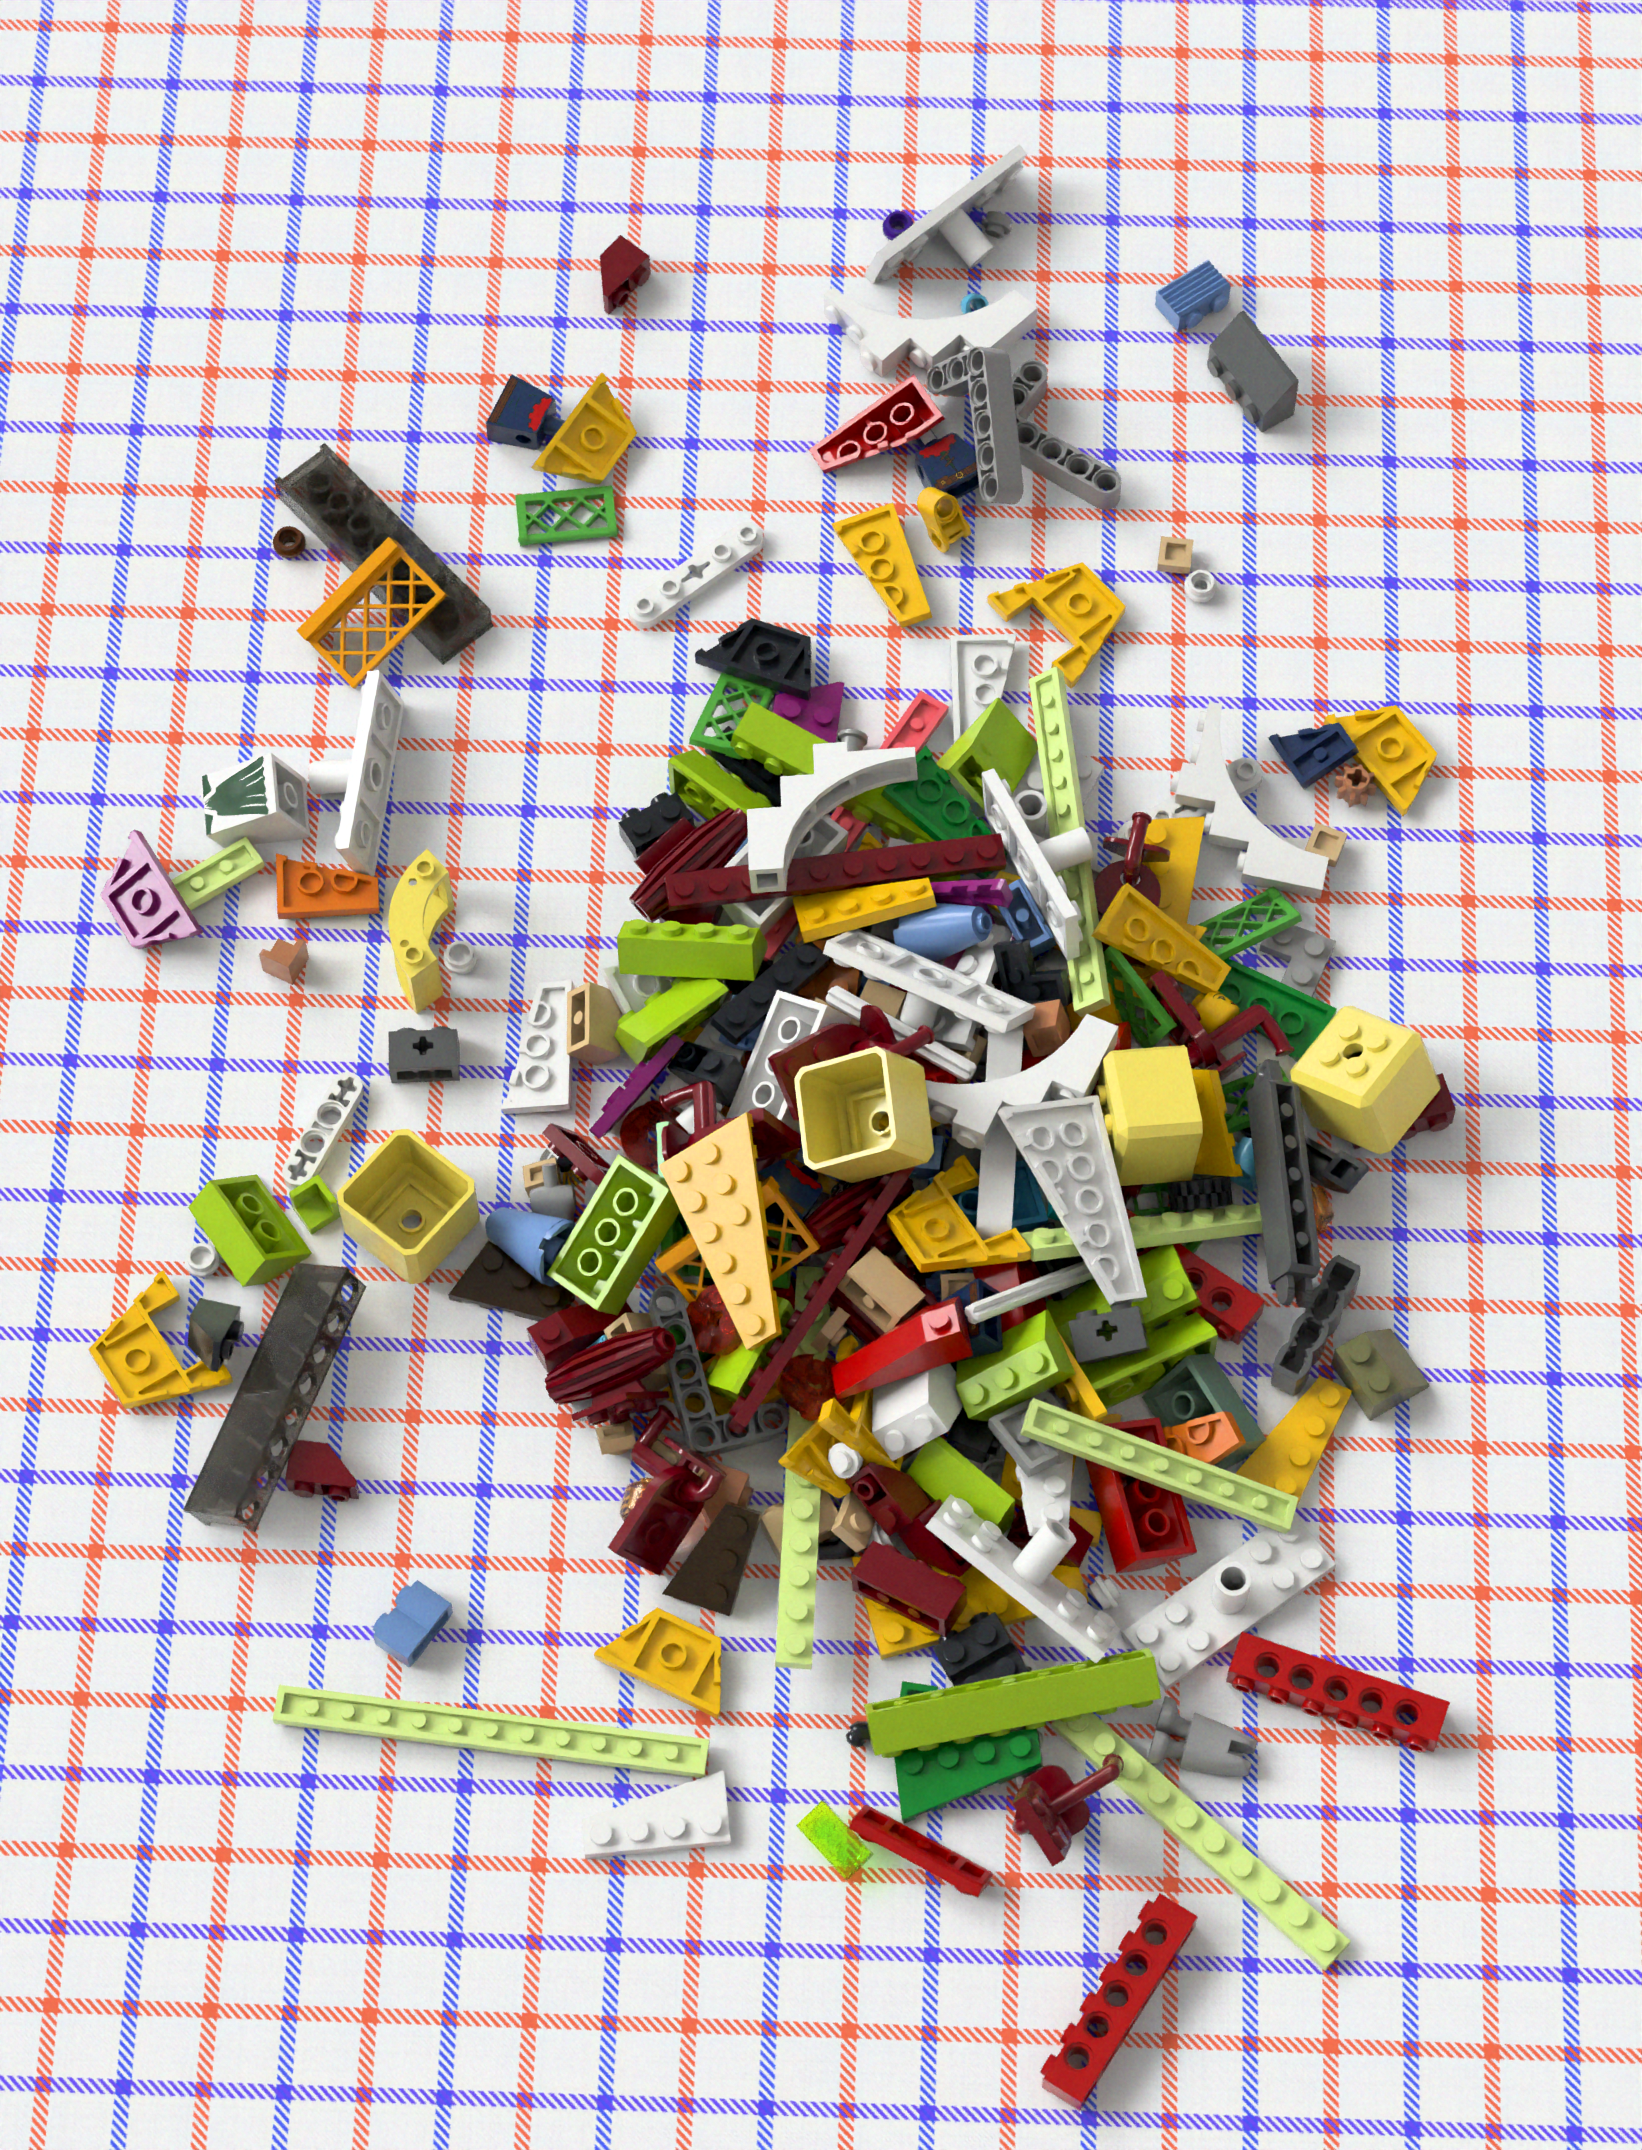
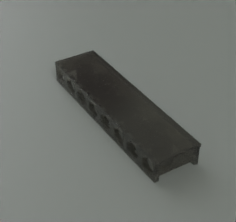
(355, 523)
(271, 1393)

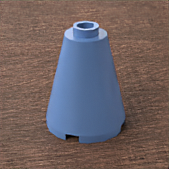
(942, 930)
(529, 1239)

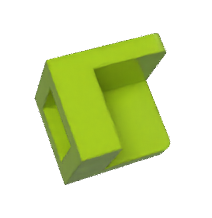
(314, 1204)

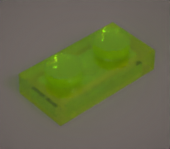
(834, 1840)

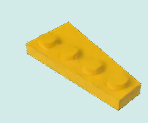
(885, 559)
(1177, 876)
(855, 908)
(1157, 940)
(1299, 1440)

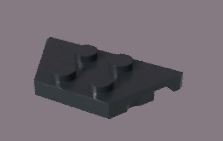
(763, 656)

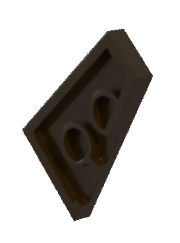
(718, 1561)

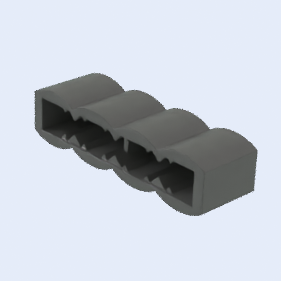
(1315, 1325)

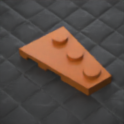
(316, 891)
(1206, 1437)

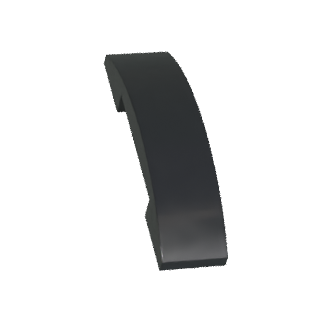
(1330, 1170)

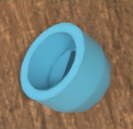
(978, 301)

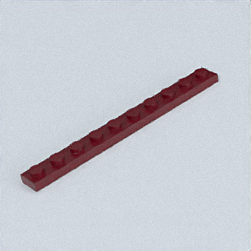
(841, 871)
(817, 1297)

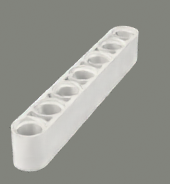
(999, 1156)

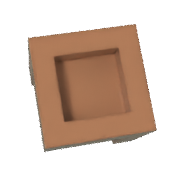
(285, 960)
(1047, 1028)

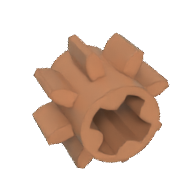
(1359, 777)

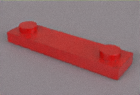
(935, 1858)

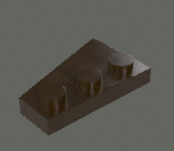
(503, 1284)

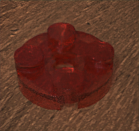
(635, 1129)
(703, 1321)
(797, 1391)

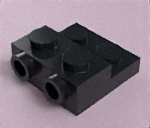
(644, 827)
(979, 1651)

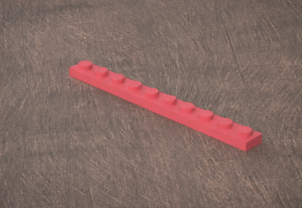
(912, 730)

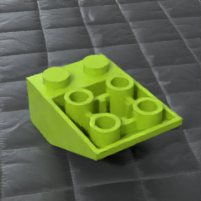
(990, 742)

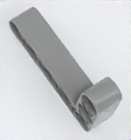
(988, 380)
(1045, 444)

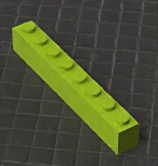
(789, 751)
(1012, 1702)

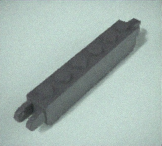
(1283, 1185)

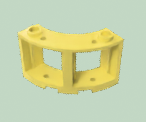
(412, 923)

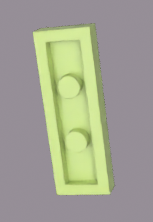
(218, 873)

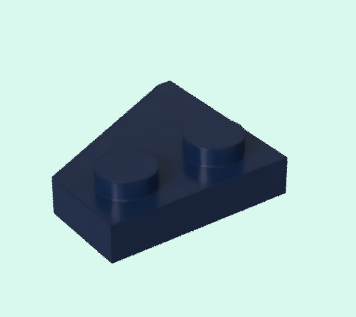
(1314, 751)

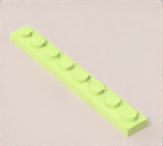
(1158, 1230)
(1159, 1466)

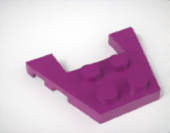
(974, 893)

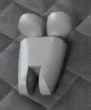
(1205, 1743)

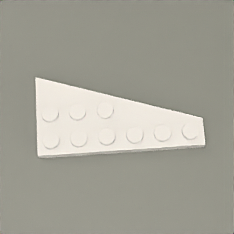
(1076, 1169)

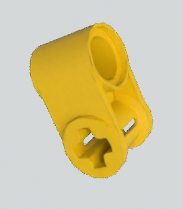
(946, 521)

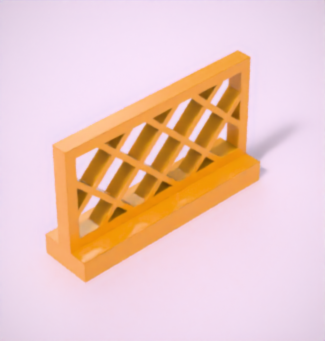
(352, 592)
(686, 1250)

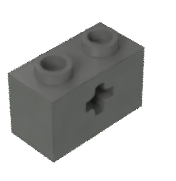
(438, 1064)
(1094, 1348)

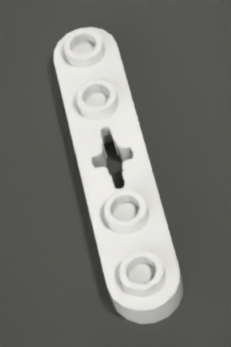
(677, 588)
(1244, 774)

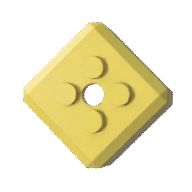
(1365, 1079)
(842, 1111)
(1151, 1114)
(403, 1181)

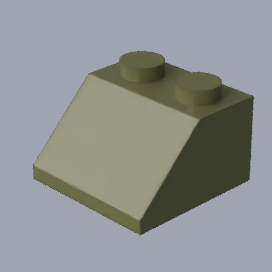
(1378, 1371)

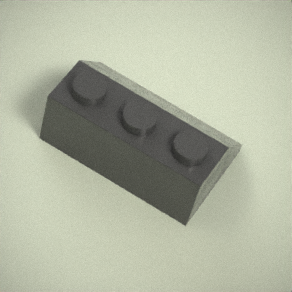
(1253, 373)

